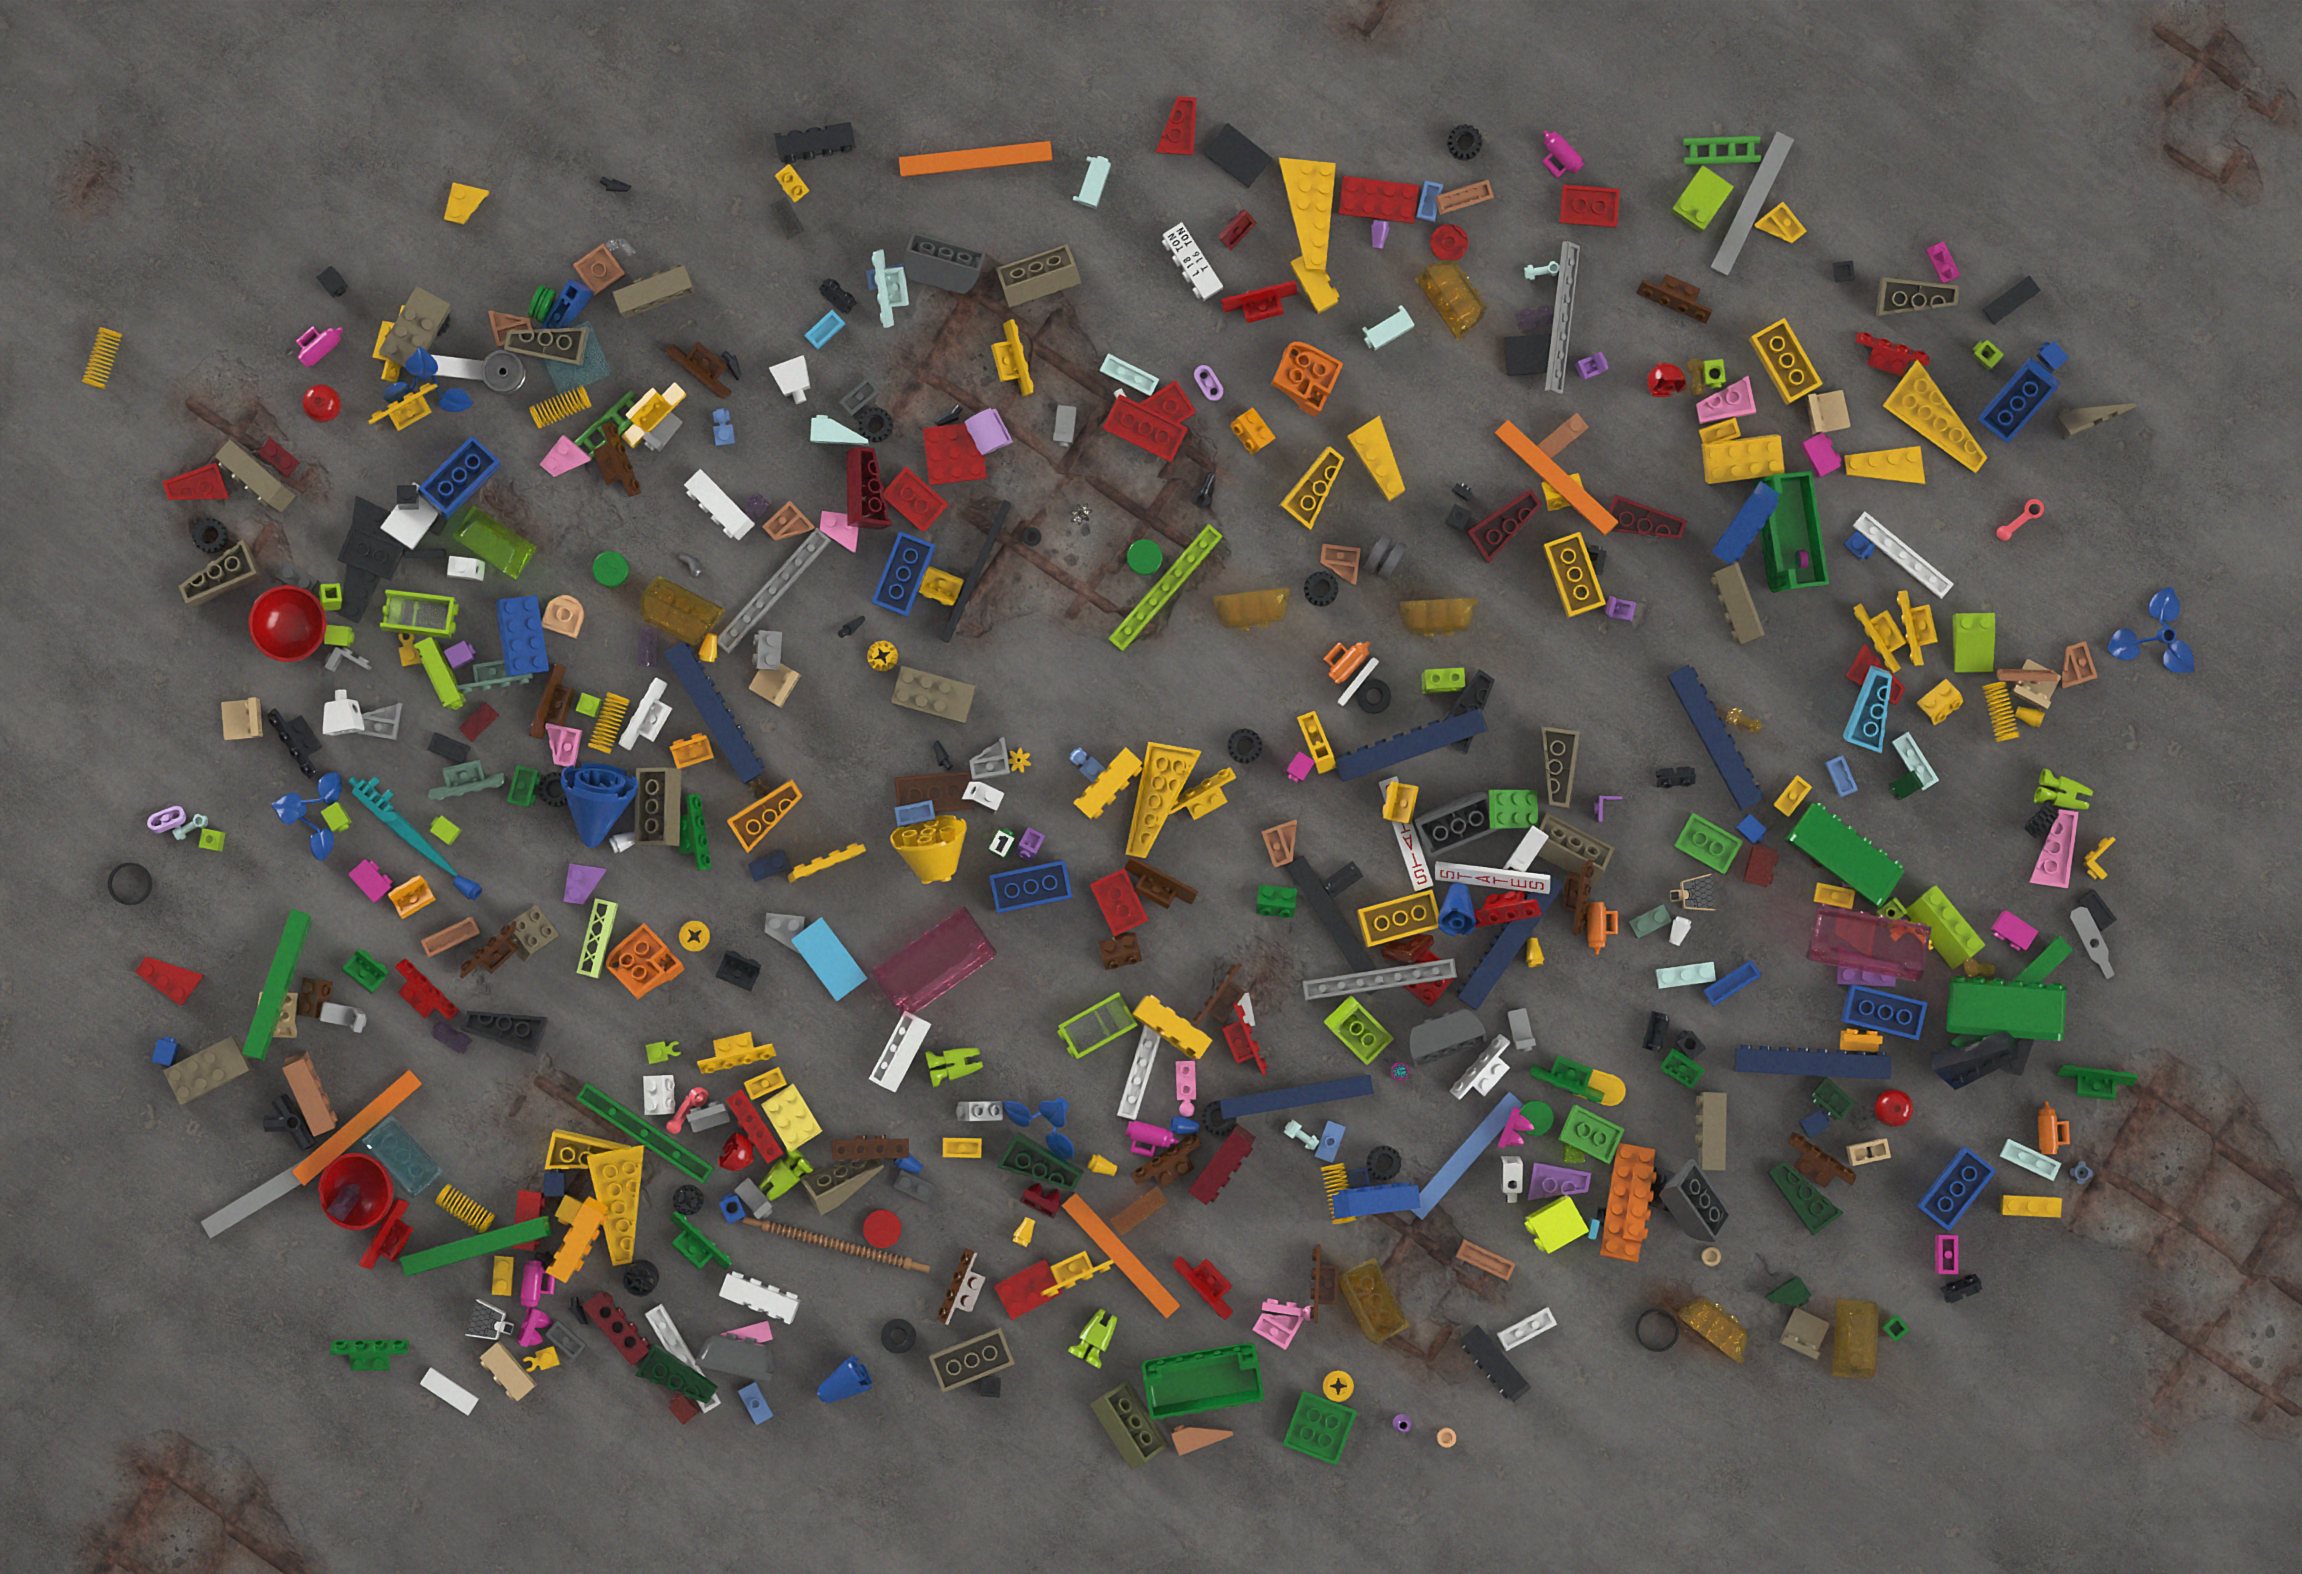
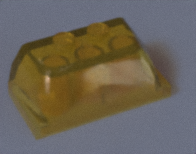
(1452, 296)
(1252, 608)
(679, 611)
(1438, 616)
(1372, 1301)
(1716, 1326)
(1855, 1339)

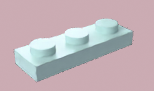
(1129, 375)
(1914, 759)
(1685, 975)
(2030, 1159)

